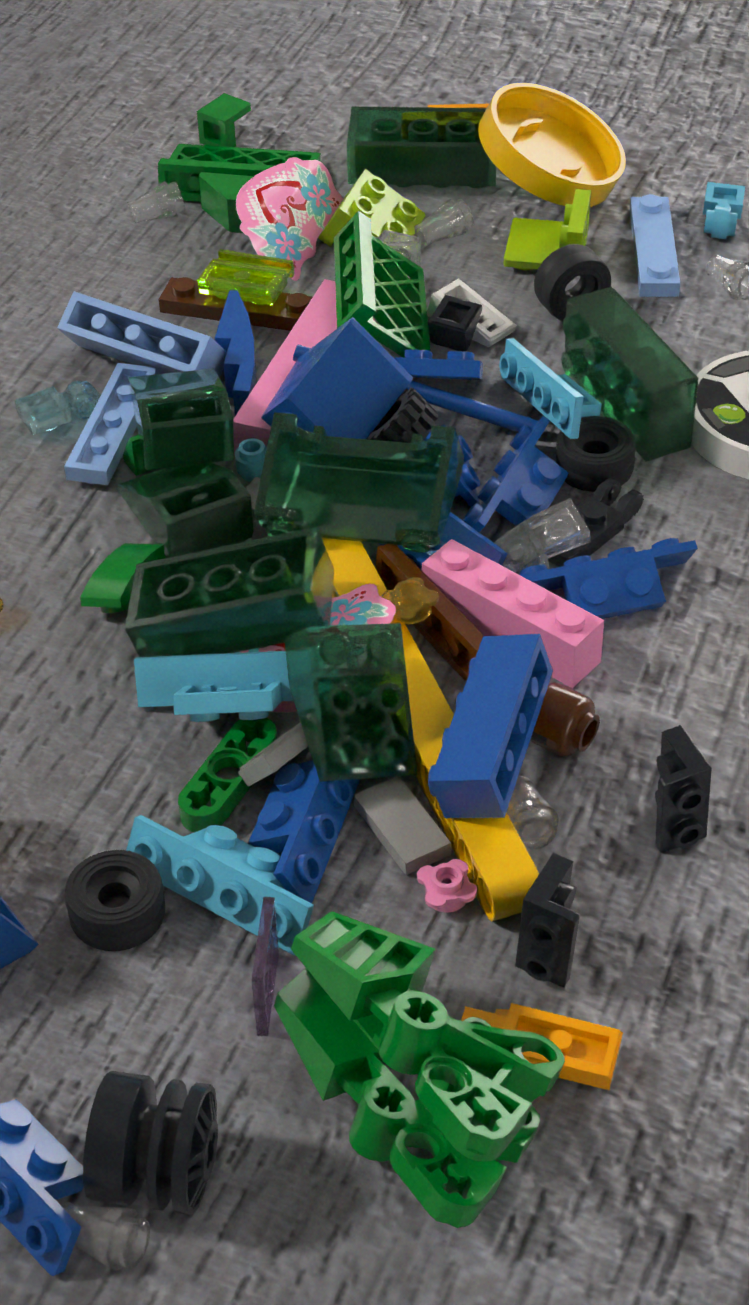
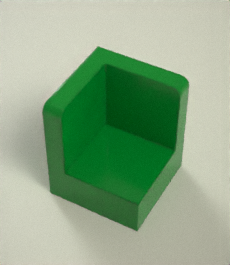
(217, 120)

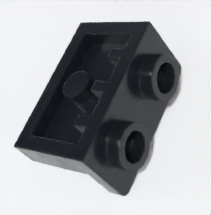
(681, 792)
(548, 924)

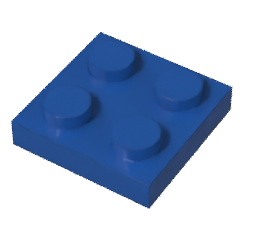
(457, 365)

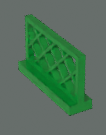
(190, 160)
(375, 284)

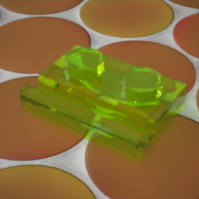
(254, 276)

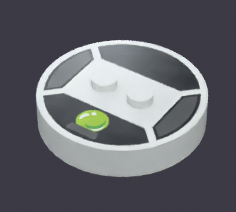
(723, 414)

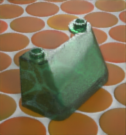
(359, 485)

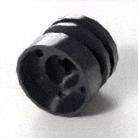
(141, 1141)

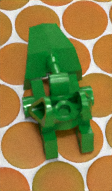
(366, 1010)

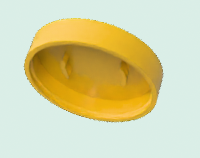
(550, 144)

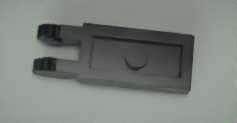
(602, 519)

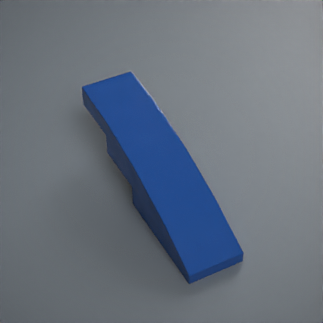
(237, 339)

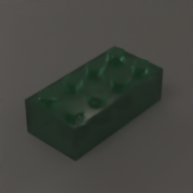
(419, 146)
(630, 372)
(231, 596)

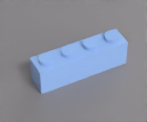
(138, 337)

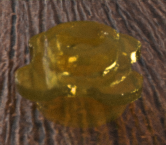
(412, 600)

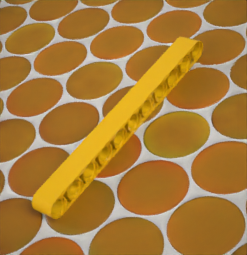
(489, 846)

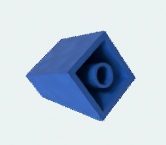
(341, 384)

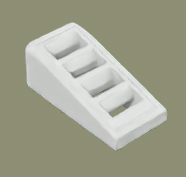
(489, 316)

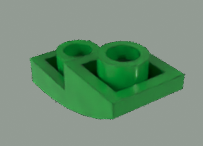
(113, 579)

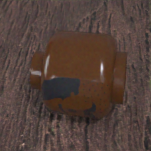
(565, 721)

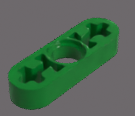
(224, 792)

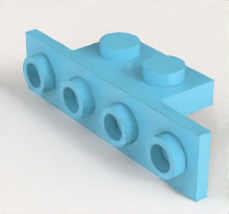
(551, 394)
(214, 684)
(221, 875)

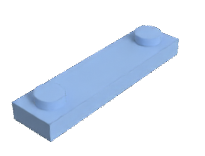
(654, 247)
(107, 429)

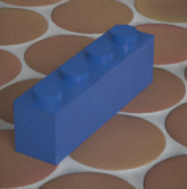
(491, 727)

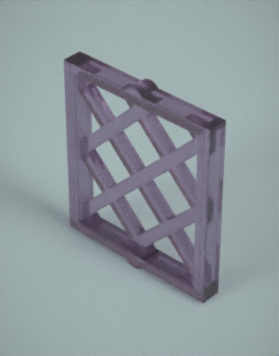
(265, 966)

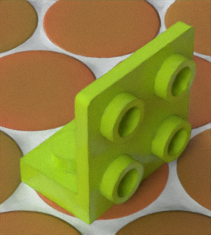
(378, 202)
(535, 239)

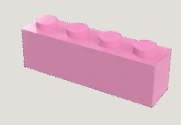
(509, 604)

